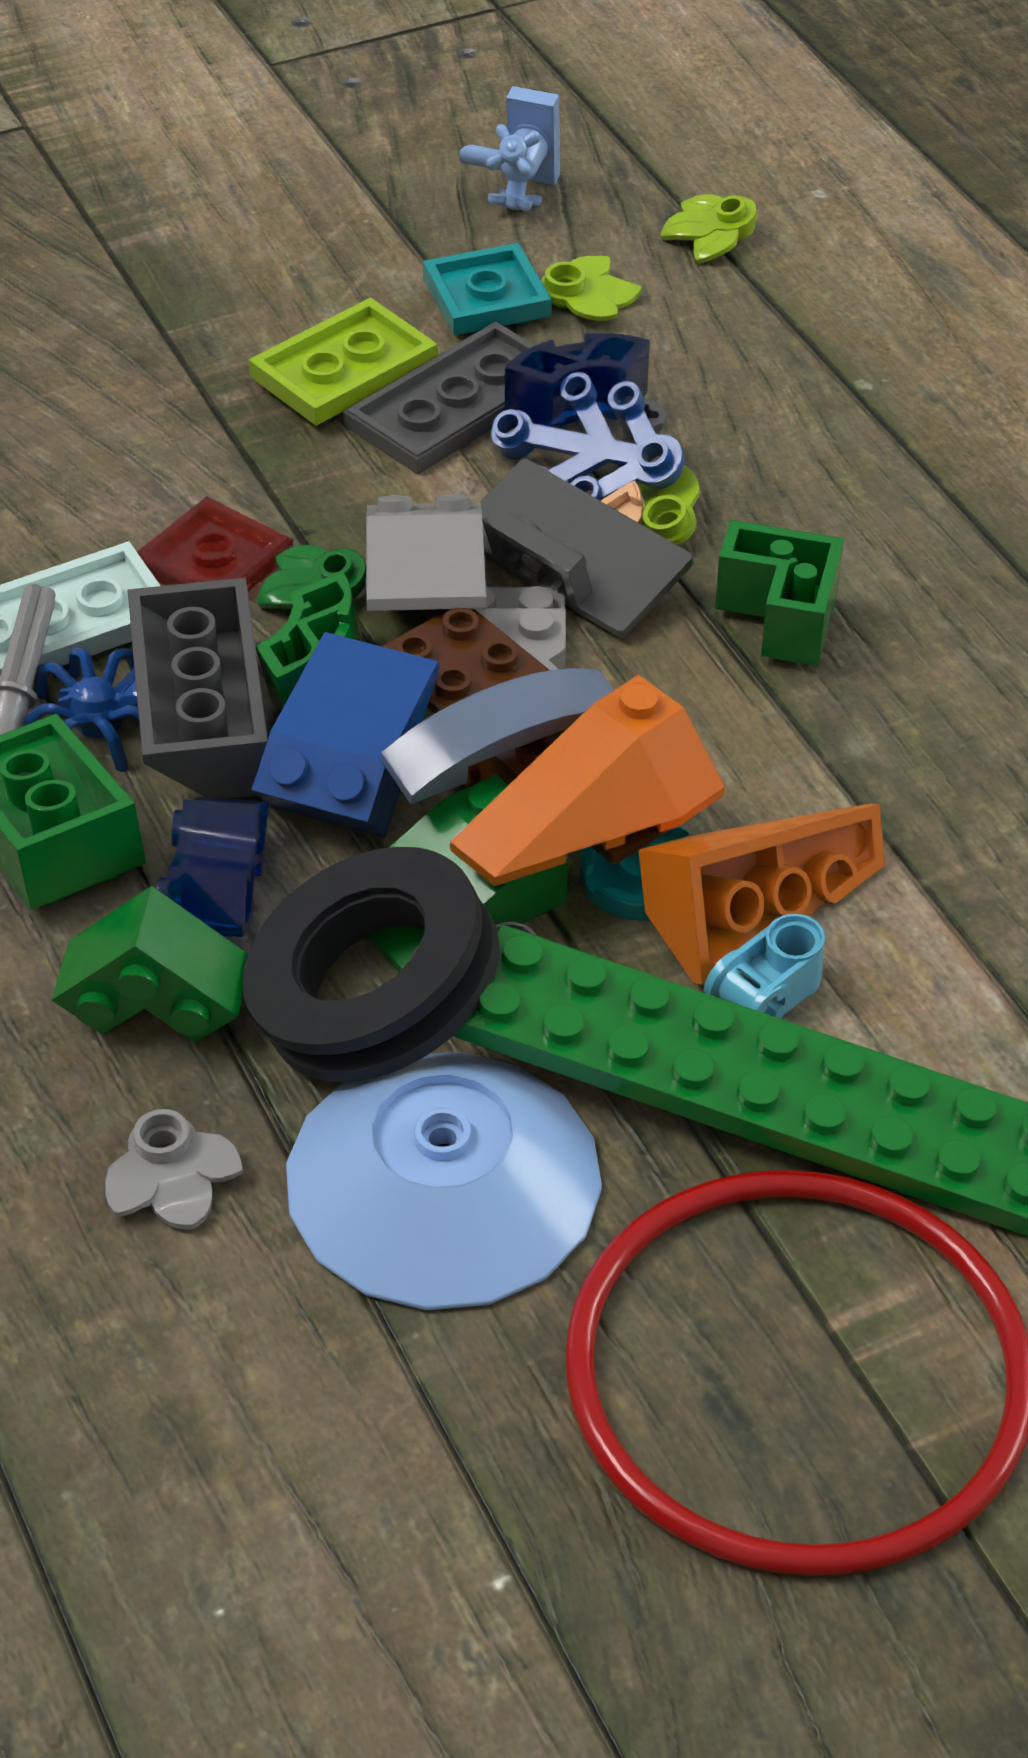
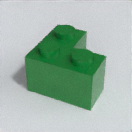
(787, 580)
(153, 960)

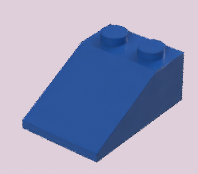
(332, 733)

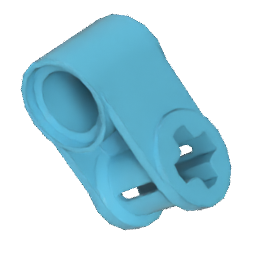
(773, 967)

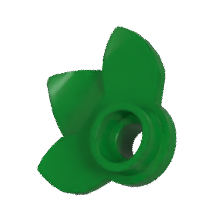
(306, 565)

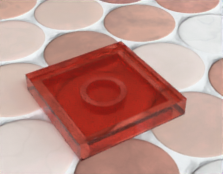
(214, 545)

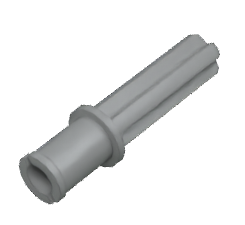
(24, 656)

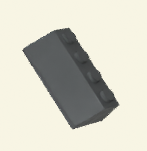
(198, 685)

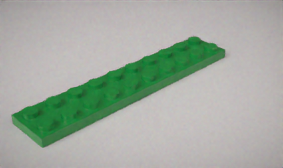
(757, 1077)

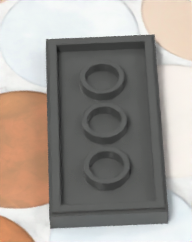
(441, 401)

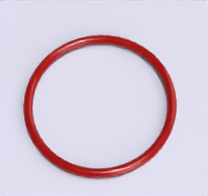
(765, 1553)

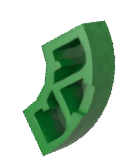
(315, 610)

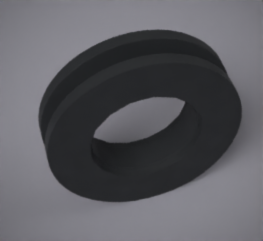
(406, 1014)

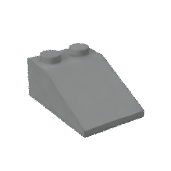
(425, 554)

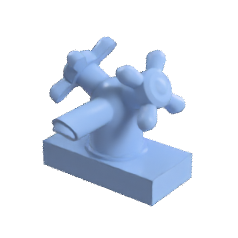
(526, 149)

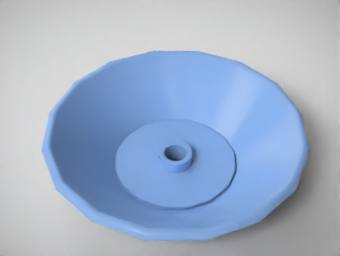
(453, 1219)

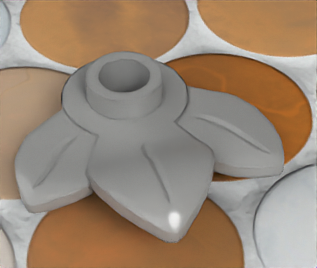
(173, 1177)

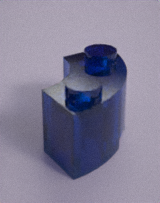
(607, 358)
(217, 860)

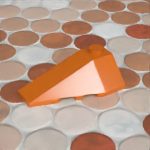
(608, 775)
(731, 883)

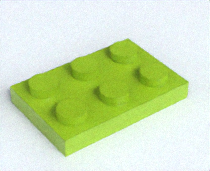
(341, 360)

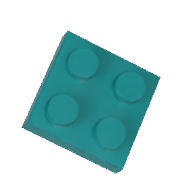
(486, 288)

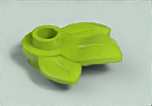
(712, 223)
(588, 288)
(671, 508)

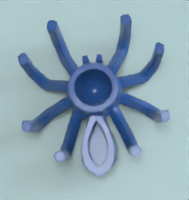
(92, 703)

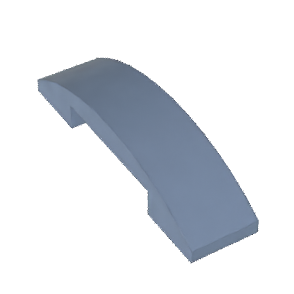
(489, 723)

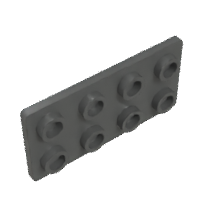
(579, 544)

